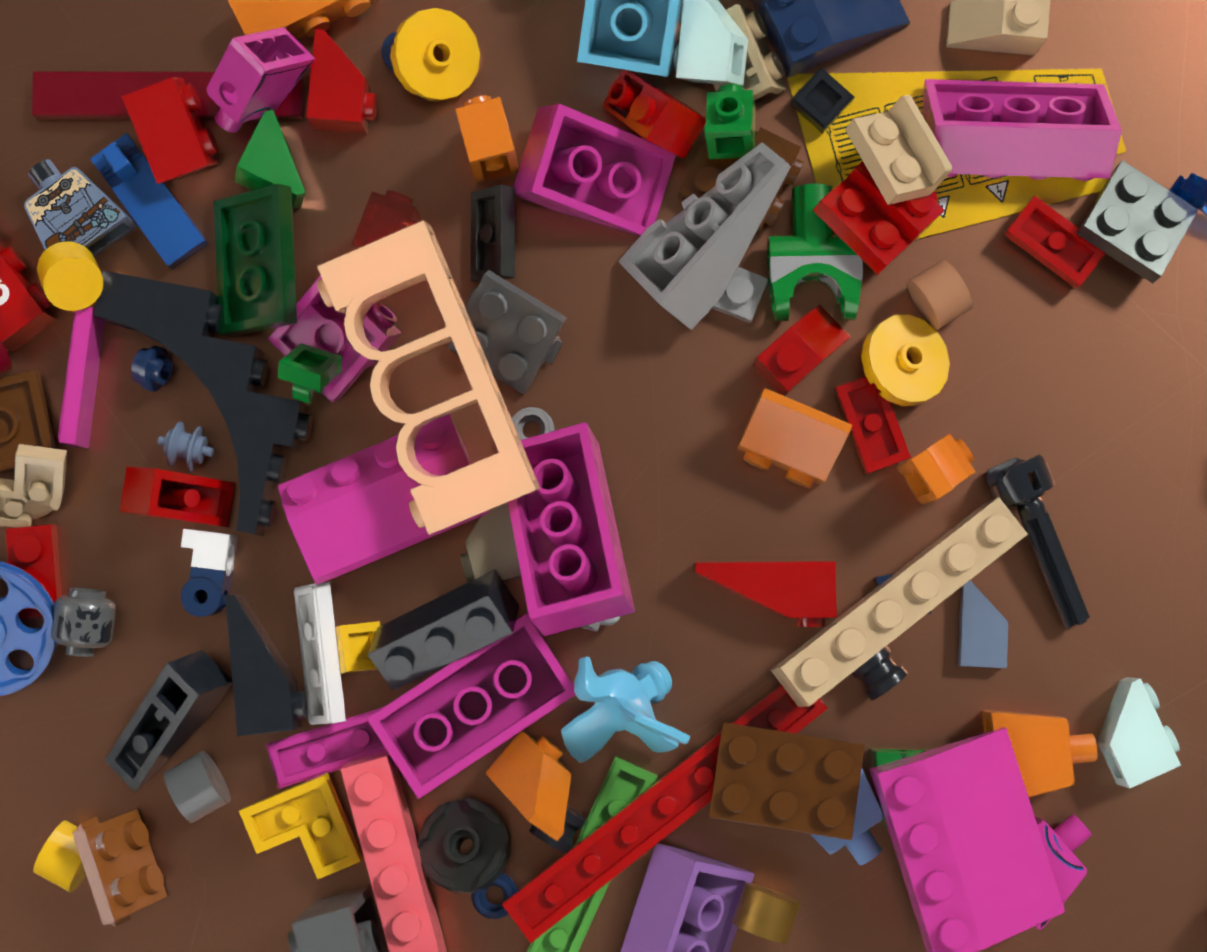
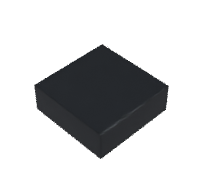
(822, 100)

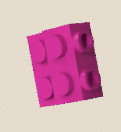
(325, 330)

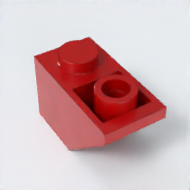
(654, 113)

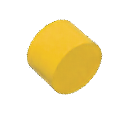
(70, 276)
(60, 859)

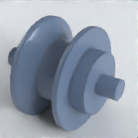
(185, 446)

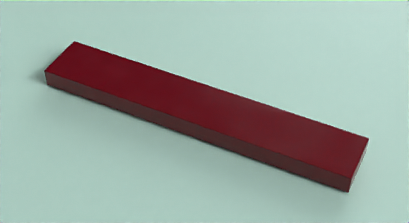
(99, 93)

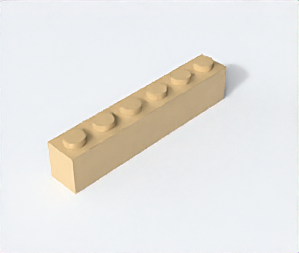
(898, 602)

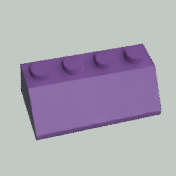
(685, 904)

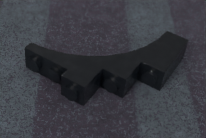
(231, 371)

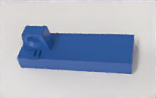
(149, 203)

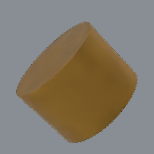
(766, 913)

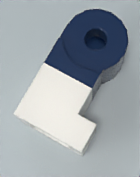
(209, 572)

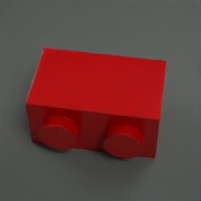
(171, 129)

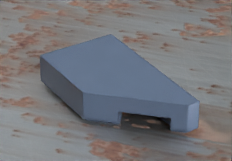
(981, 631)

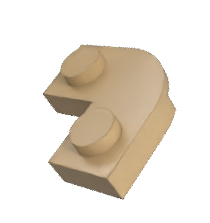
(36, 485)

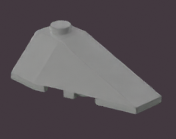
(699, 249)

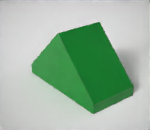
(269, 161)

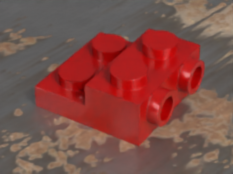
(872, 226)

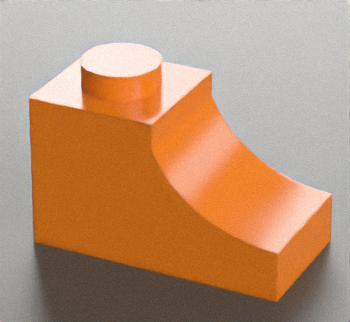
(937, 469)

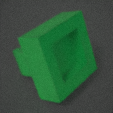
(309, 370)

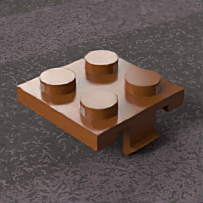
(119, 866)

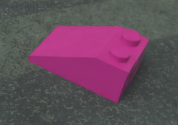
(593, 170)

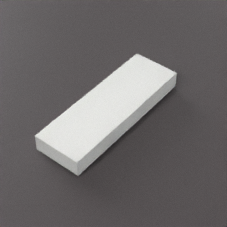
(319, 654)

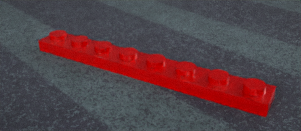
(641, 823)

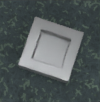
(742, 295)

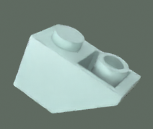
(709, 45)
(1134, 737)

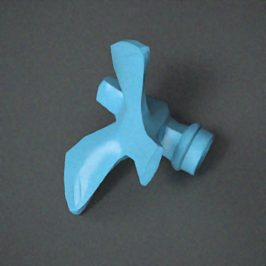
(620, 705)

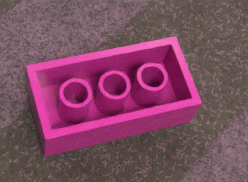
(569, 535)
(471, 707)

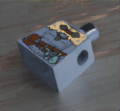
(74, 210)

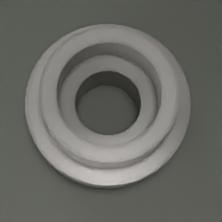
(534, 415)

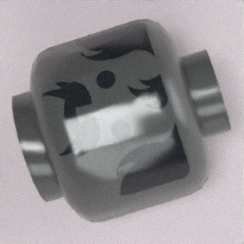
(83, 621)

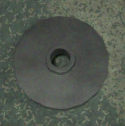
(443, 836)

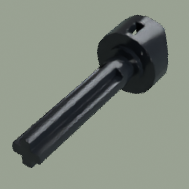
(1022, 487)

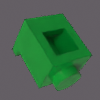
(730, 114)

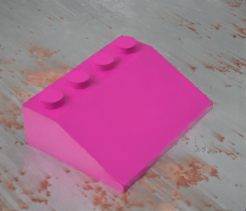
(967, 843)

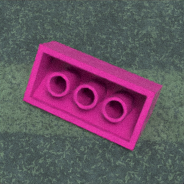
(1023, 128)
(361, 502)

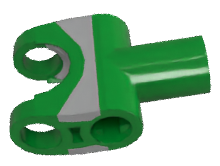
(812, 255)

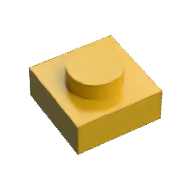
(354, 645)

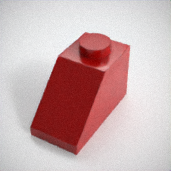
(337, 91)
(800, 350)
(176, 496)

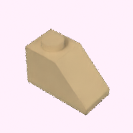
(998, 25)

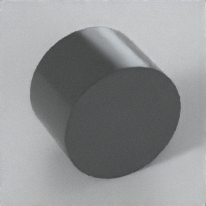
(197, 787)

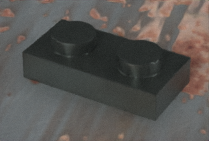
(493, 232)

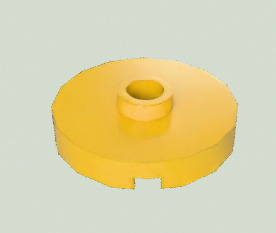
(414, 57)
(888, 366)

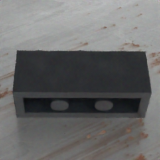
(444, 630)

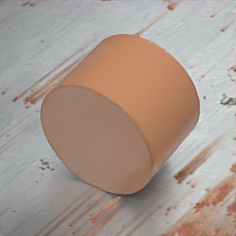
(940, 294)

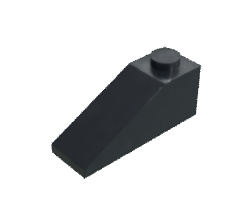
(262, 682)
(167, 717)

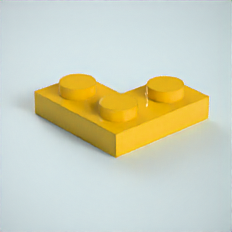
(308, 812)

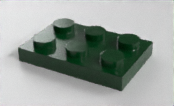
(255, 260)

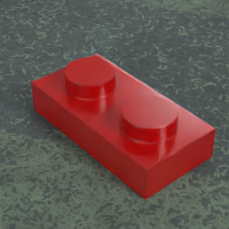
(1054, 242)
(874, 425)
(36, 553)

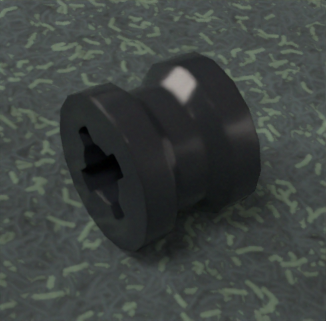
(880, 673)
(573, 822)

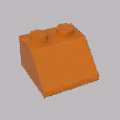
(792, 438)

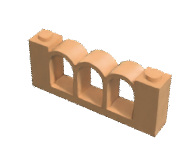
(384, 268)

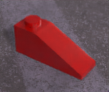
(787, 588)

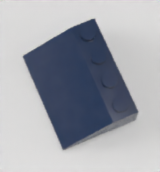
(820, 30)

